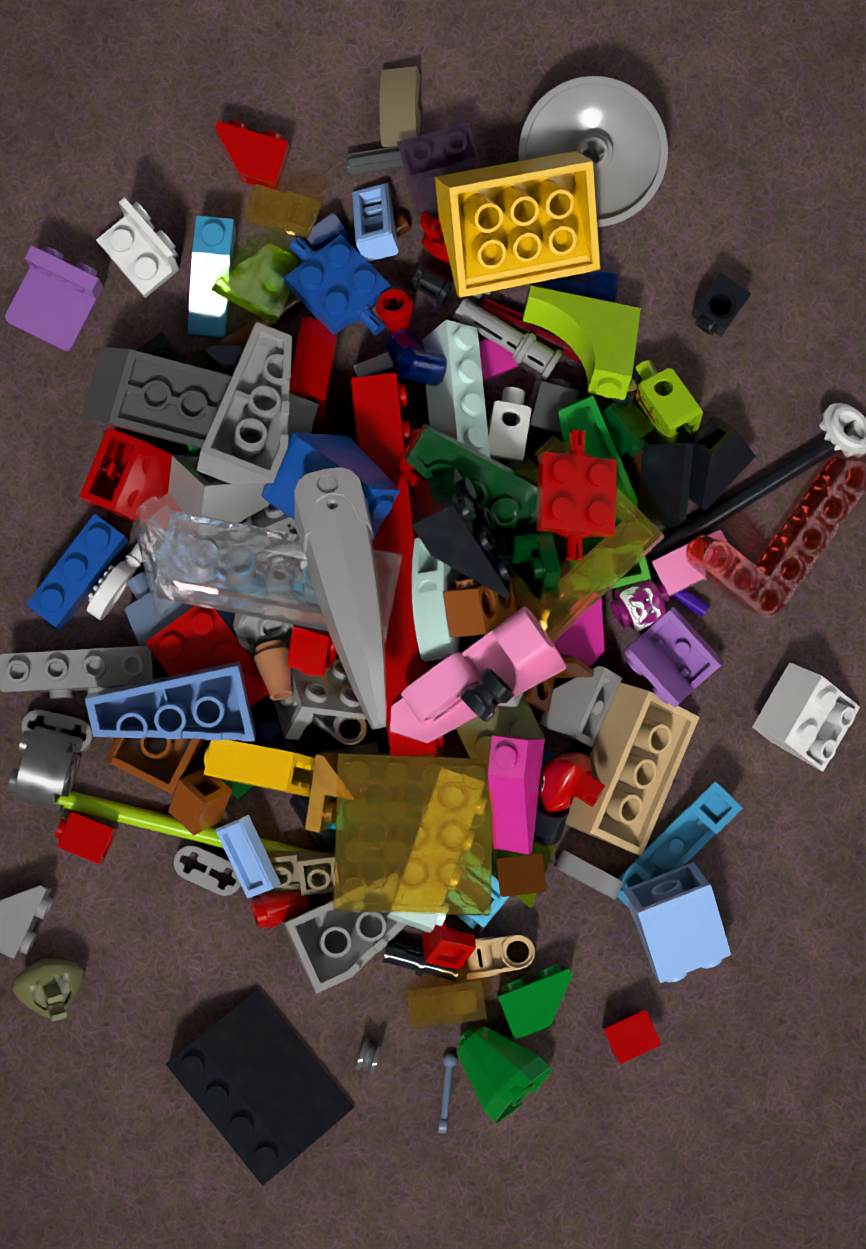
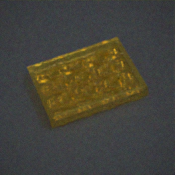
(412, 835)

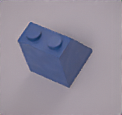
(321, 451)

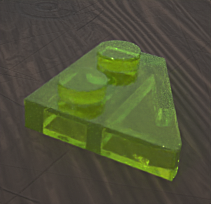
(259, 282)

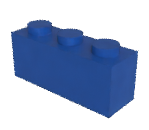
(77, 572)

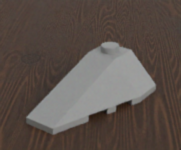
(252, 420)
(337, 943)

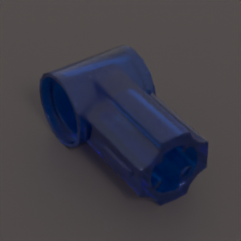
(592, 285)
(415, 359)

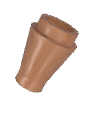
(271, 662)

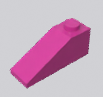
(514, 784)

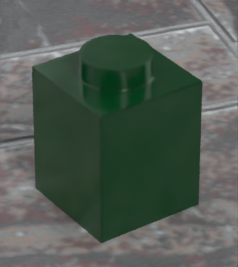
(627, 427)

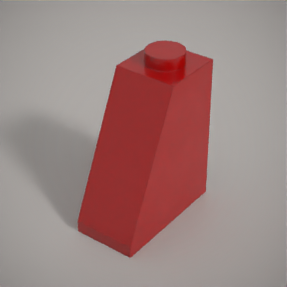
(314, 367)

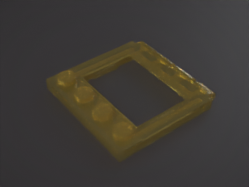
(597, 570)

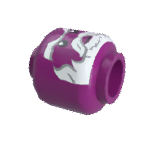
(639, 604)

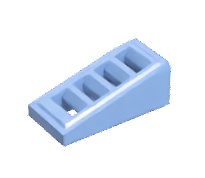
(374, 224)

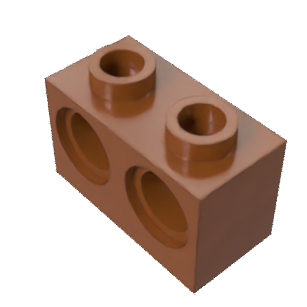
(475, 608)

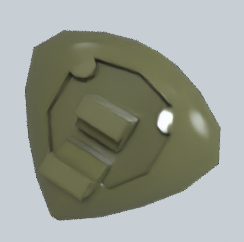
(49, 986)

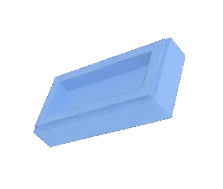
(248, 856)

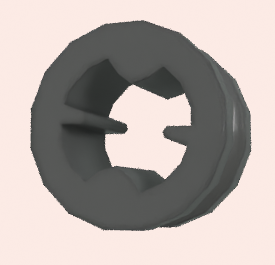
(369, 1056)

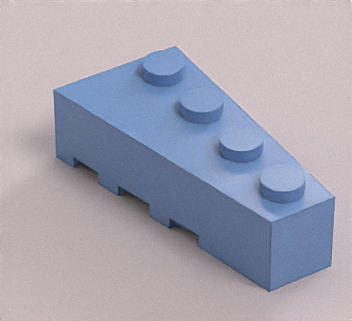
(185, 705)

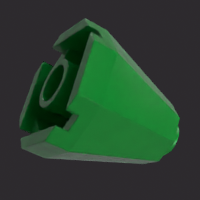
(500, 1071)

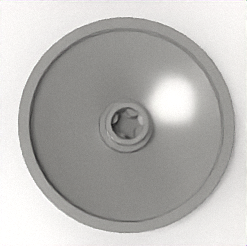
(613, 129)

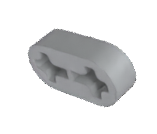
(60, 722)
(588, 874)
(204, 879)

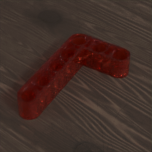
(787, 543)

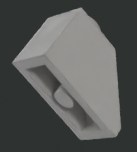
(581, 706)

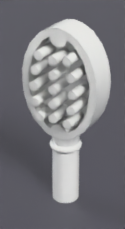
(113, 584)

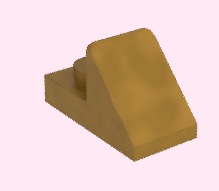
(322, 798)

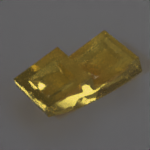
(282, 211)

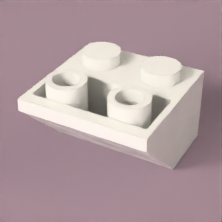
(806, 716)

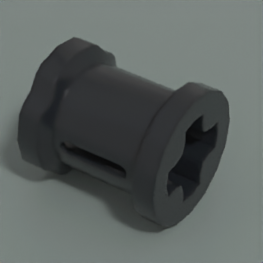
(432, 283)

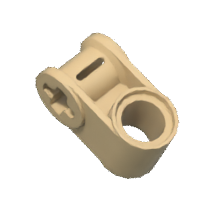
(495, 956)

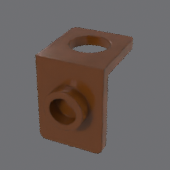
(574, 668)

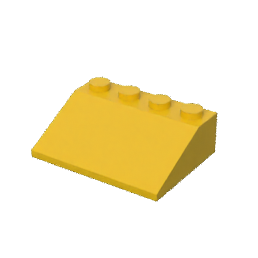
(519, 222)

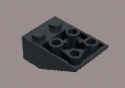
(460, 531)

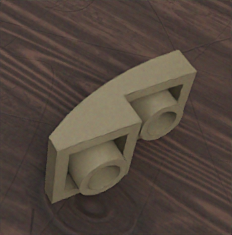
(399, 105)
(303, 870)

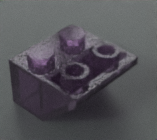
(436, 155)

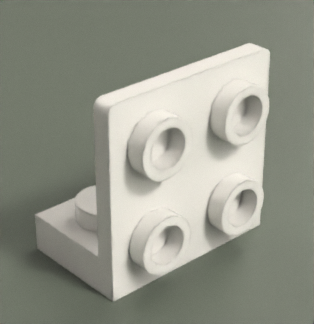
(138, 251)

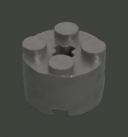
(46, 768)

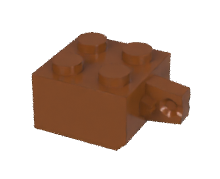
(155, 759)

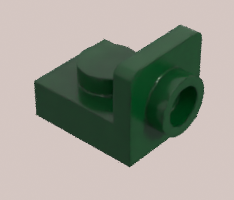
(543, 558)

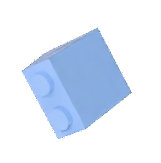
(678, 922)

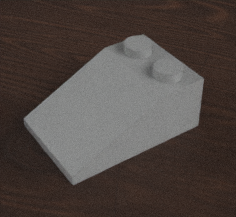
(209, 496)

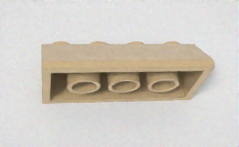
(637, 764)

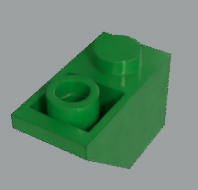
(534, 1004)

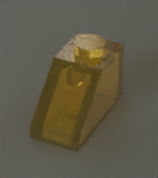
(446, 1004)

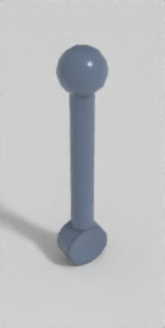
(449, 1060)

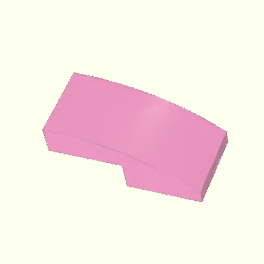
(677, 572)

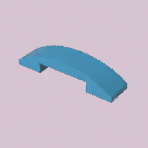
(683, 837)

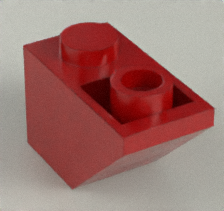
(254, 155)

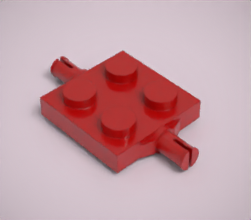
(576, 495)

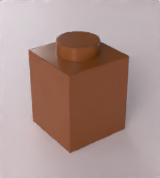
(199, 801)

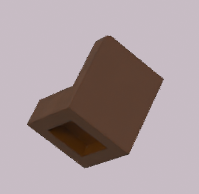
(521, 875)

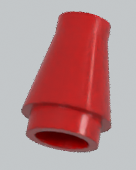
(395, 310)
(276, 907)

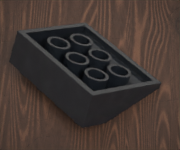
(260, 1086)

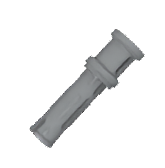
(523, 347)

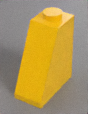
(259, 766)

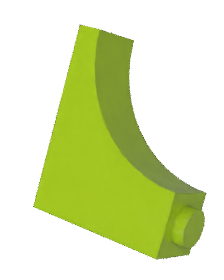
(596, 330)

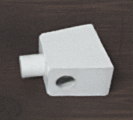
(509, 428)

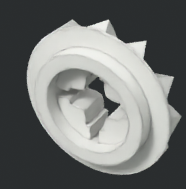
(833, 423)

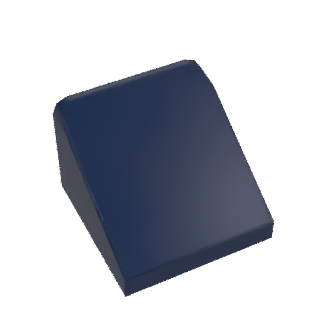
(326, 231)
(267, 724)

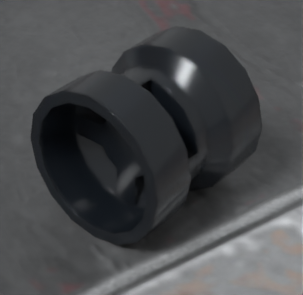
(486, 694)

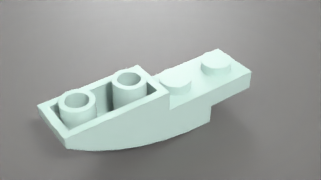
(429, 580)

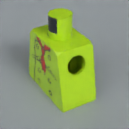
(666, 404)

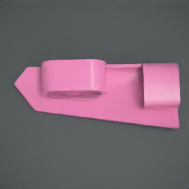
(514, 650)

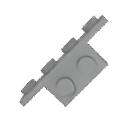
(75, 670)

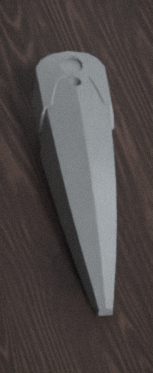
(342, 568)

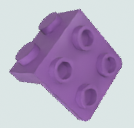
(54, 298)
(672, 658)

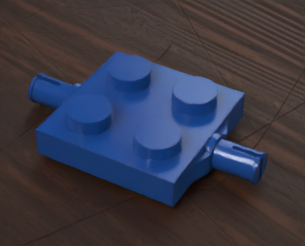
(337, 285)

